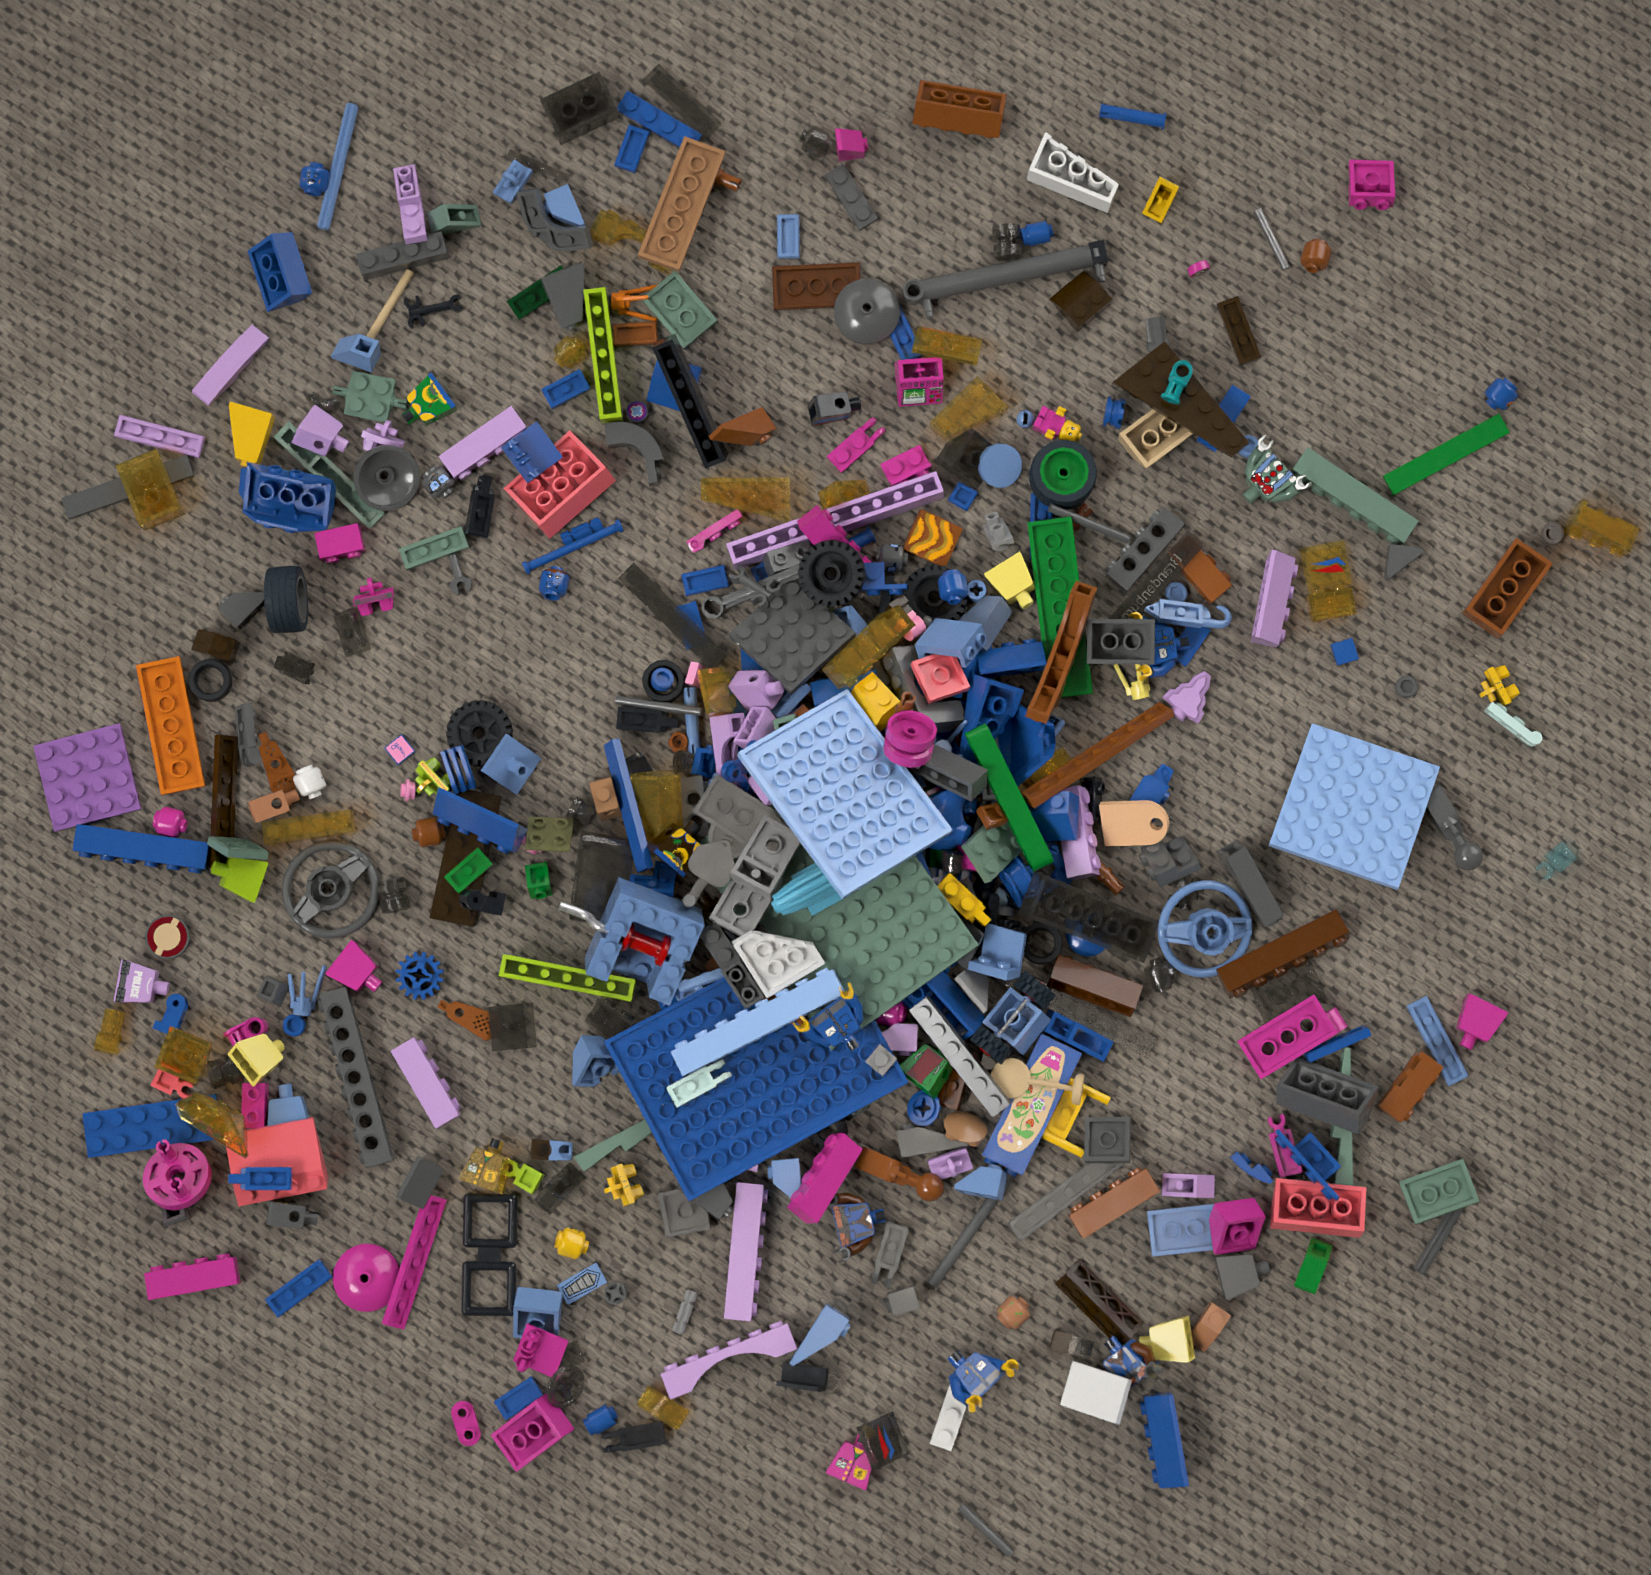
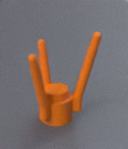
(622, 300)

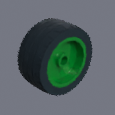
(1059, 459)

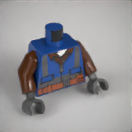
(854, 1223)
(1131, 1360)

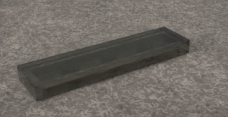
(682, 101)

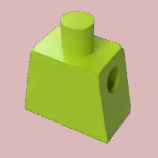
(241, 876)

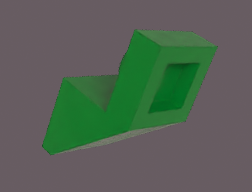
(1313, 1266)

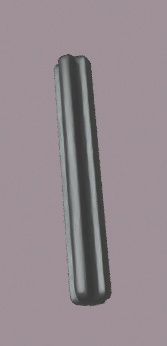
(1437, 1241)

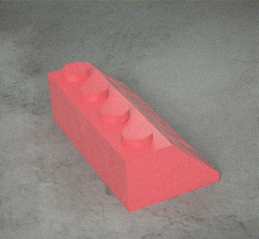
(1304, 1208)

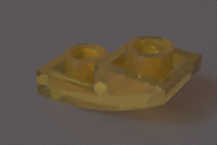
(662, 1407)

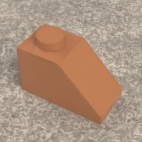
(1209, 1326)

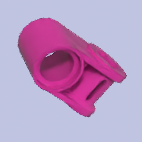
(244, 1030)

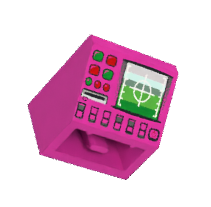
(919, 381)

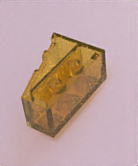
(970, 408)
(1601, 529)

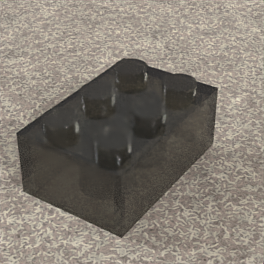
(579, 108)

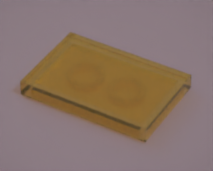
(947, 345)

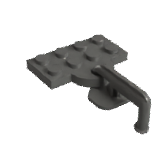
(732, 817)

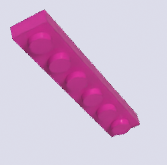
(413, 1263)

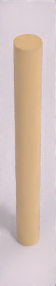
(390, 304)

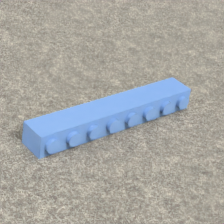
(758, 1022)

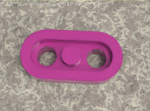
(466, 1423)

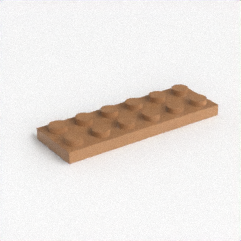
(681, 204)

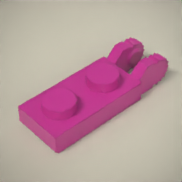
(854, 446)

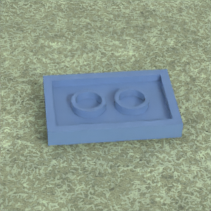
(1180, 1230)

